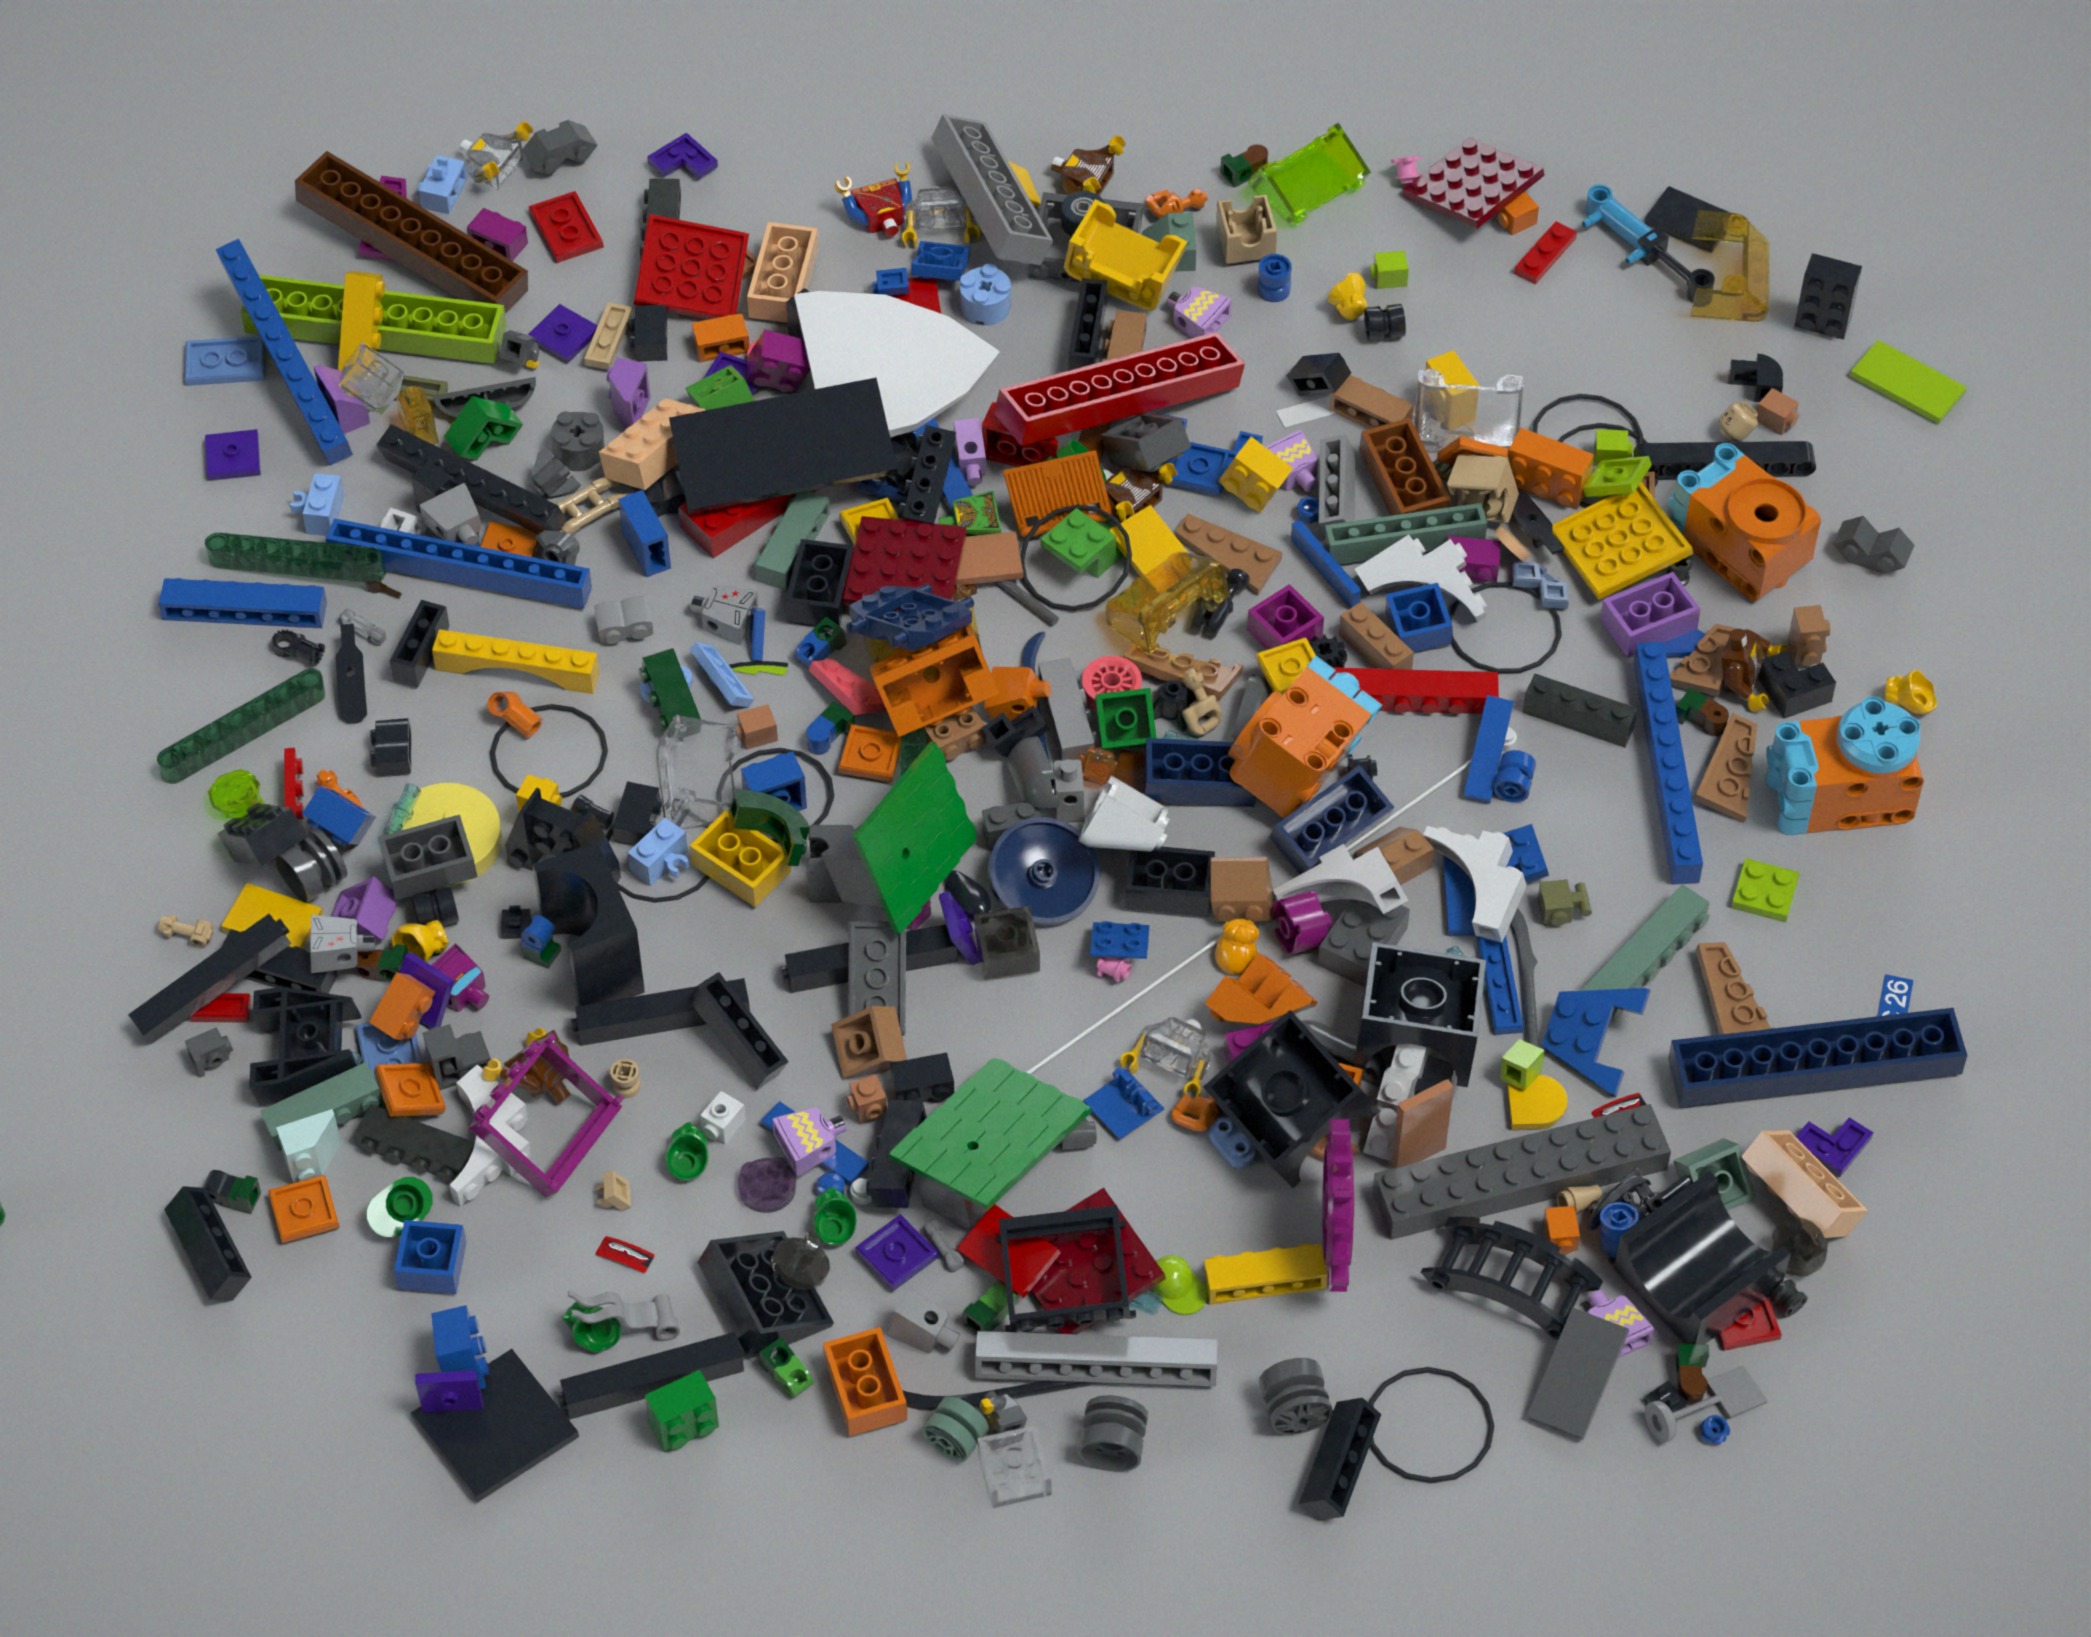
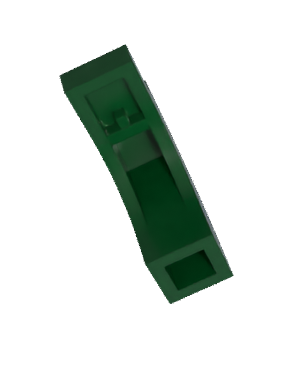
(771, 816)

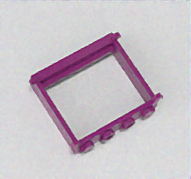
(582, 1141)

